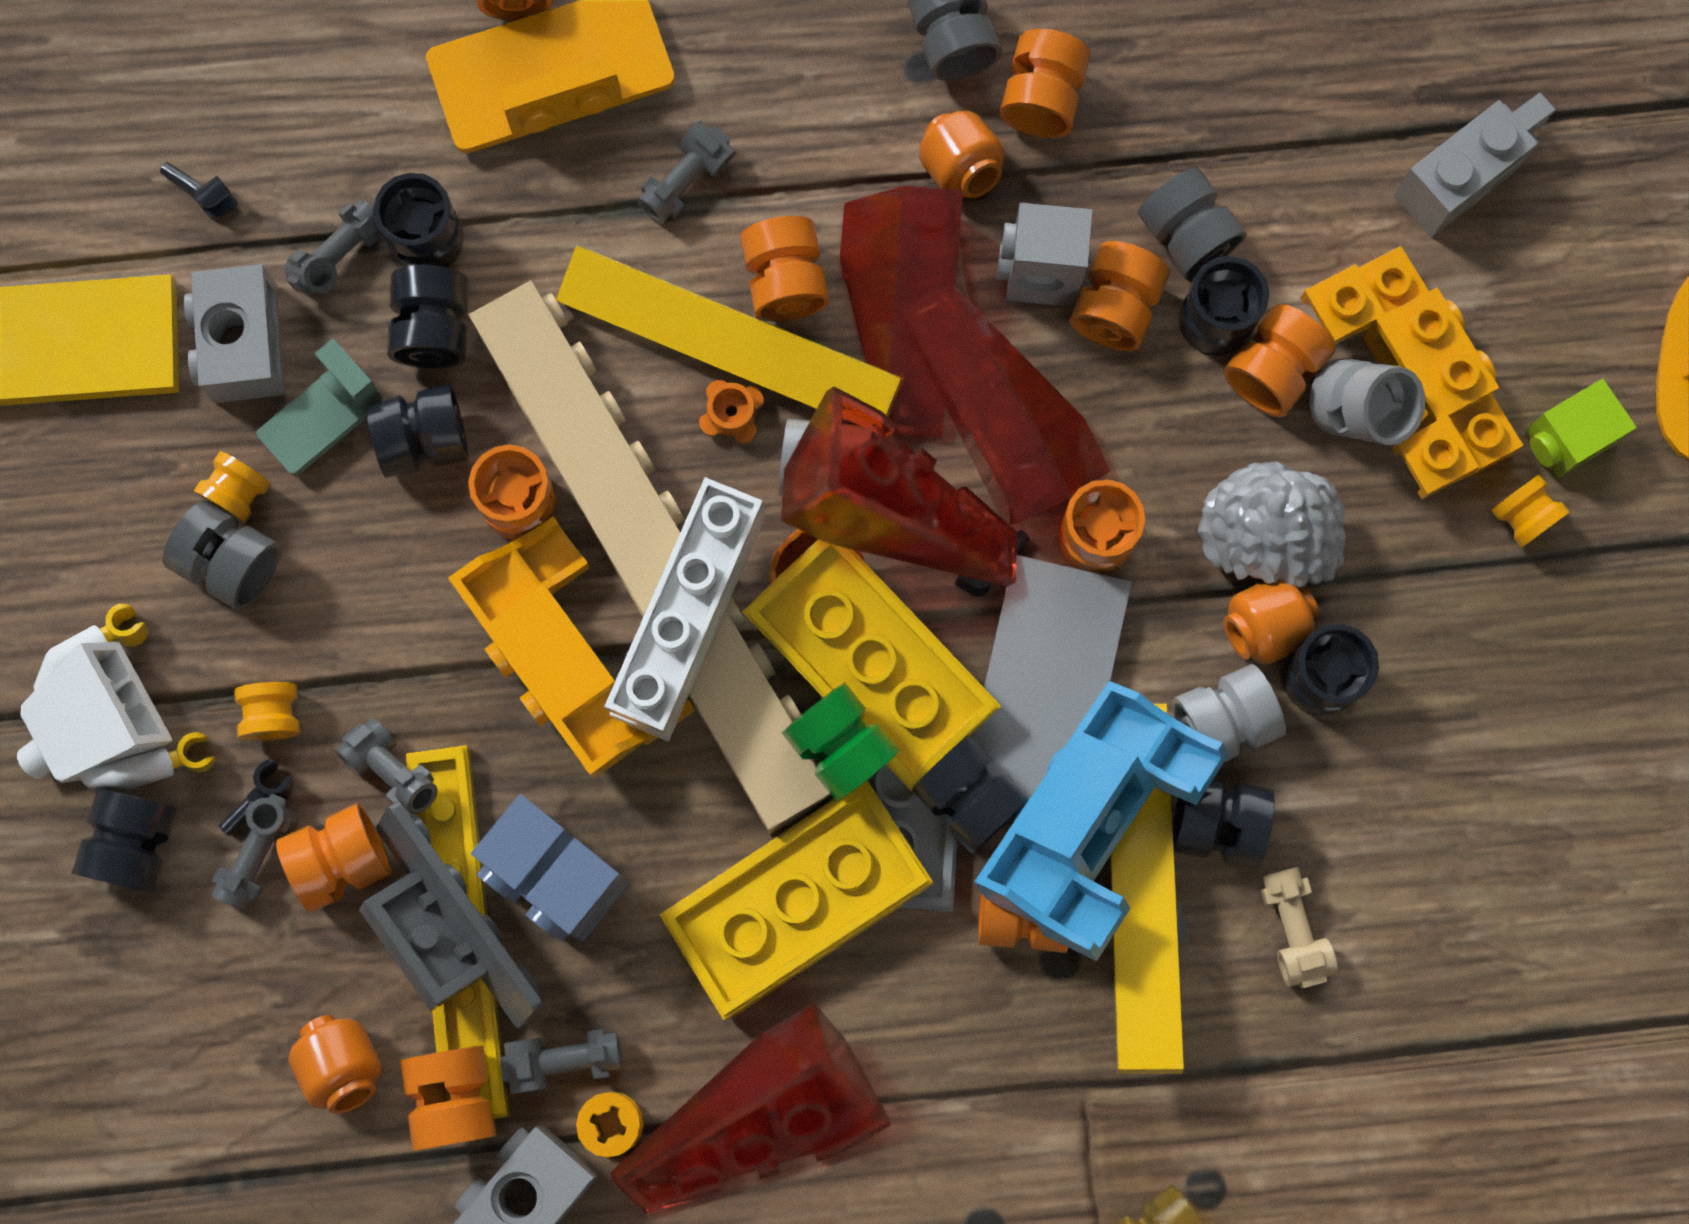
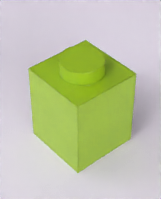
(1579, 429)

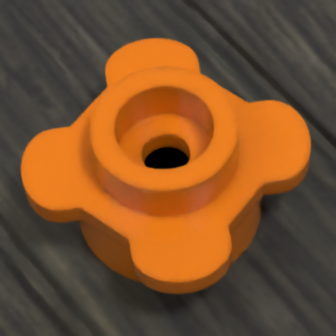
(725, 395)

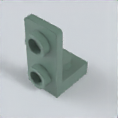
(321, 412)

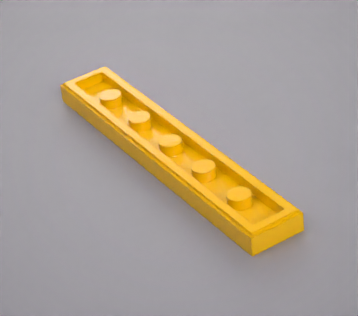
(719, 333)
(452, 823)
(1147, 944)

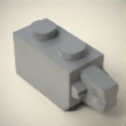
(1471, 163)

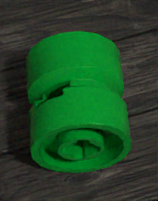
(840, 742)

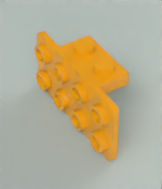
(548, 70)

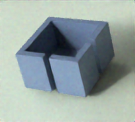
(550, 869)

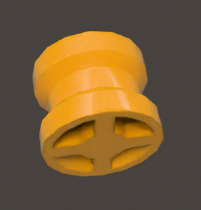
(232, 486)
(1530, 511)
(267, 711)
(624, 1119)

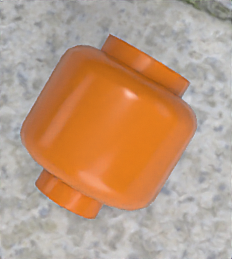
(962, 153)
(1270, 621)
(335, 1064)

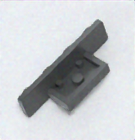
(437, 929)

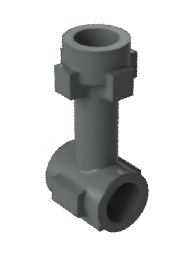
(705, 150)
(317, 270)
(368, 748)
(268, 820)
(528, 1064)

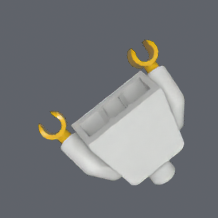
(96, 717)

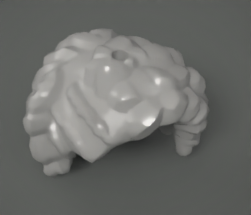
(1274, 525)

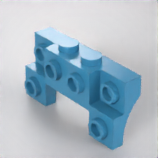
(1083, 810)

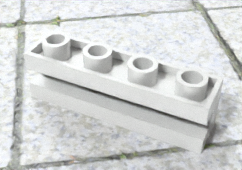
(686, 609)

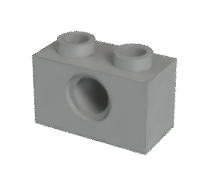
(1045, 254)
(252, 363)
(542, 1160)

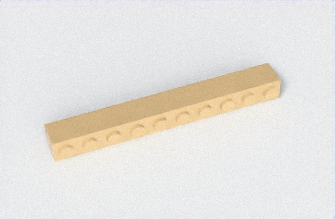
(638, 538)

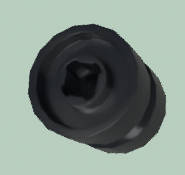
(418, 221)
(1223, 305)
(428, 311)
(417, 431)
(1330, 670)
(970, 794)
(1226, 821)
(124, 840)

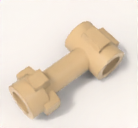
(1305, 960)

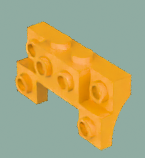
(1426, 334)
(536, 639)

